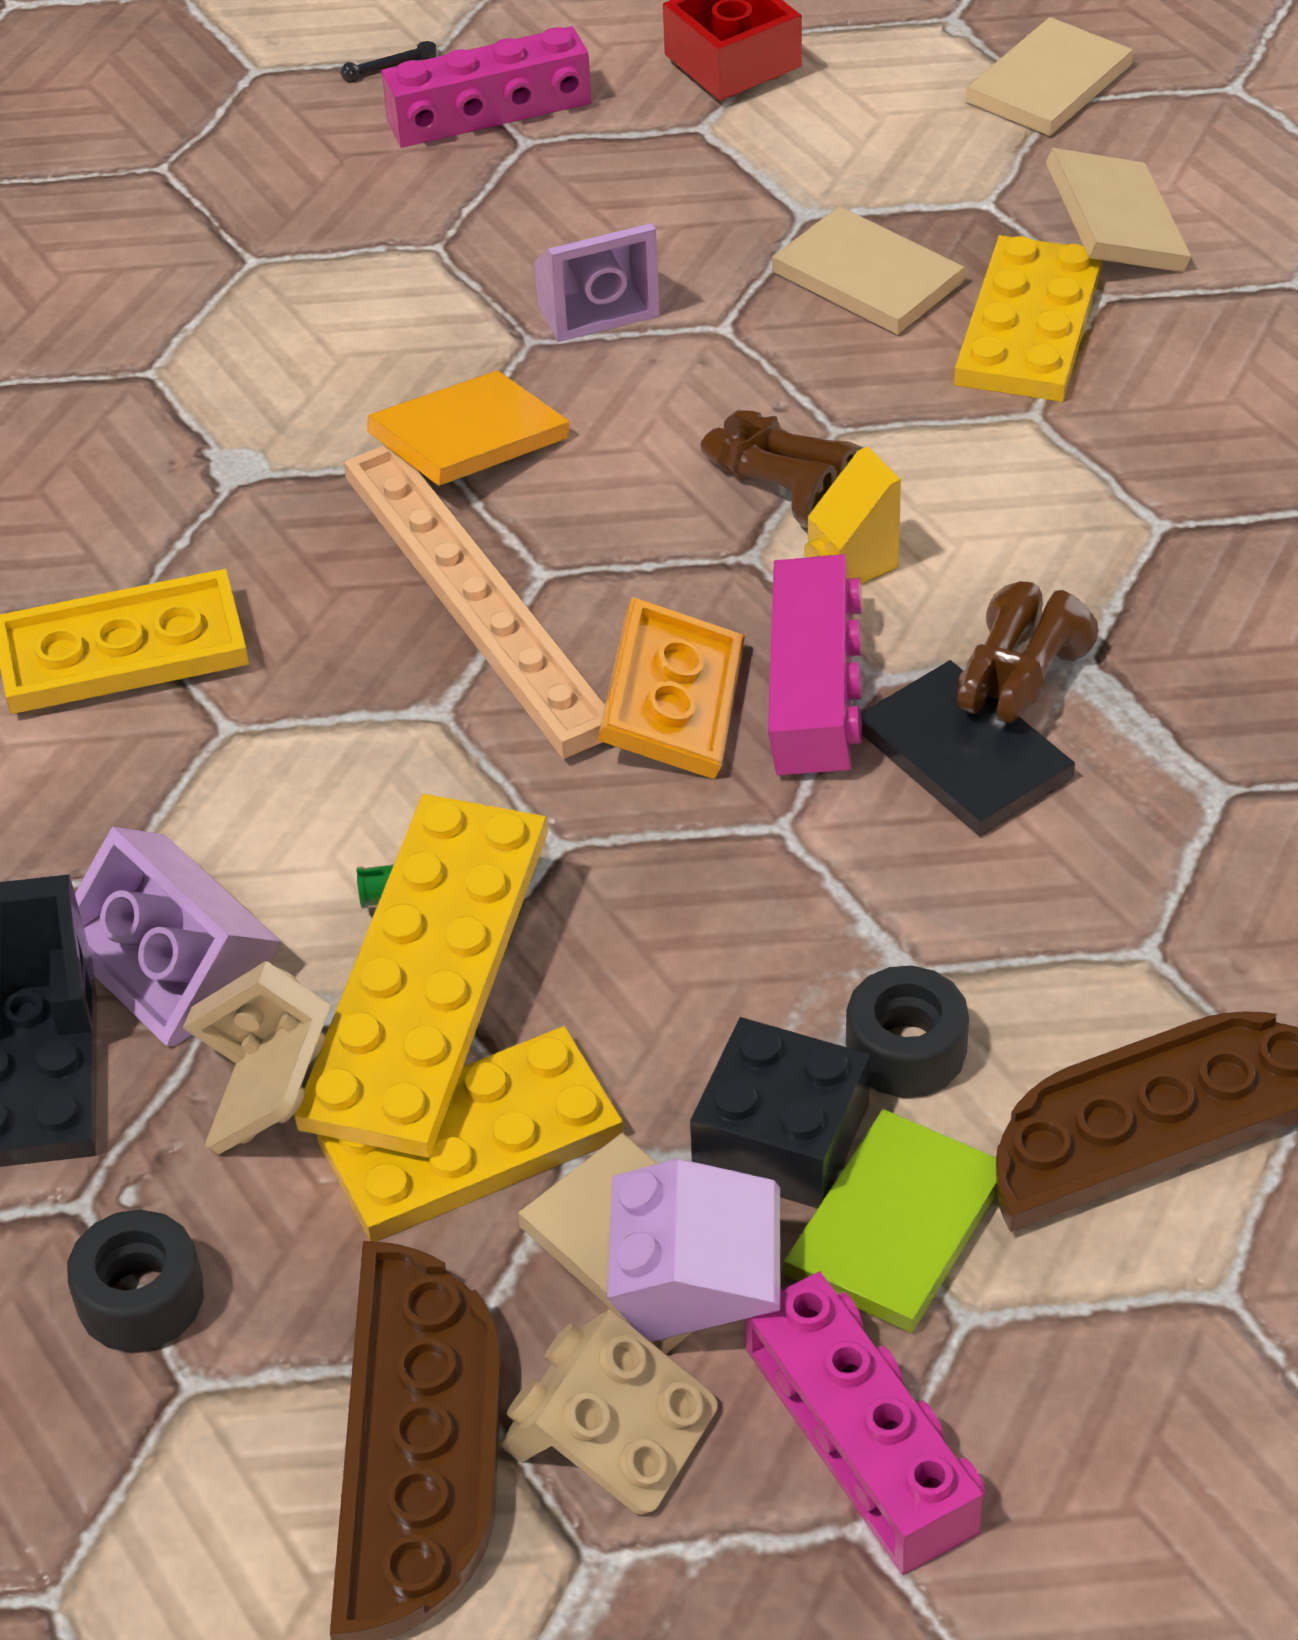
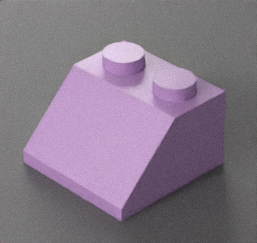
(599, 282)
(692, 1247)

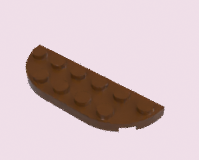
(1146, 1112)
(416, 1445)

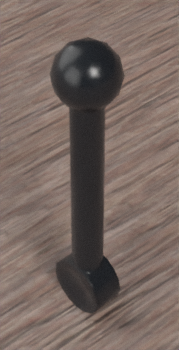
(424, 51)

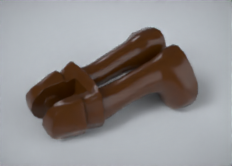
(762, 450)
(1017, 679)

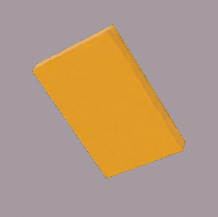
(467, 427)
(672, 688)

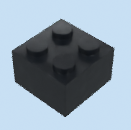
(782, 1109)

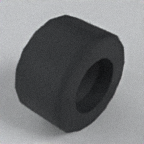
(915, 999)
(140, 1316)

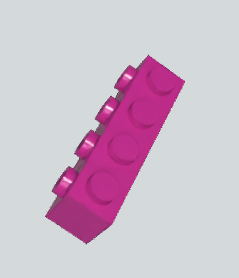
(486, 86)
(813, 665)
(866, 1423)

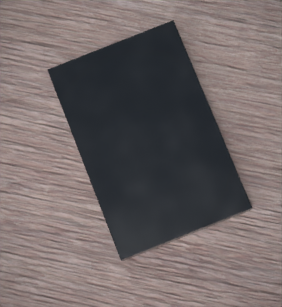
(965, 759)

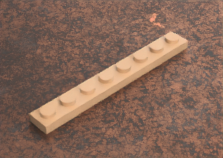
(479, 600)

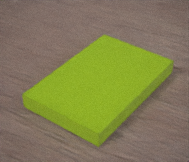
(896, 1219)

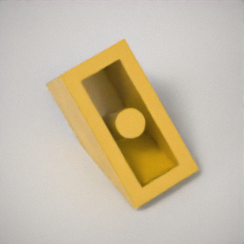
(859, 518)

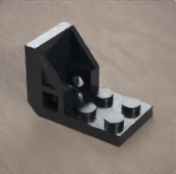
(46, 1025)

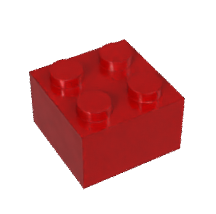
(732, 41)

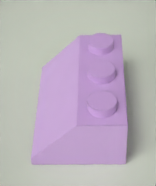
(164, 930)

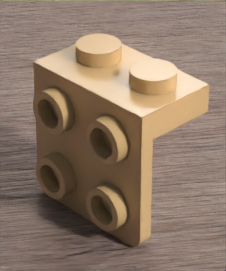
(272, 1035)
(612, 1411)

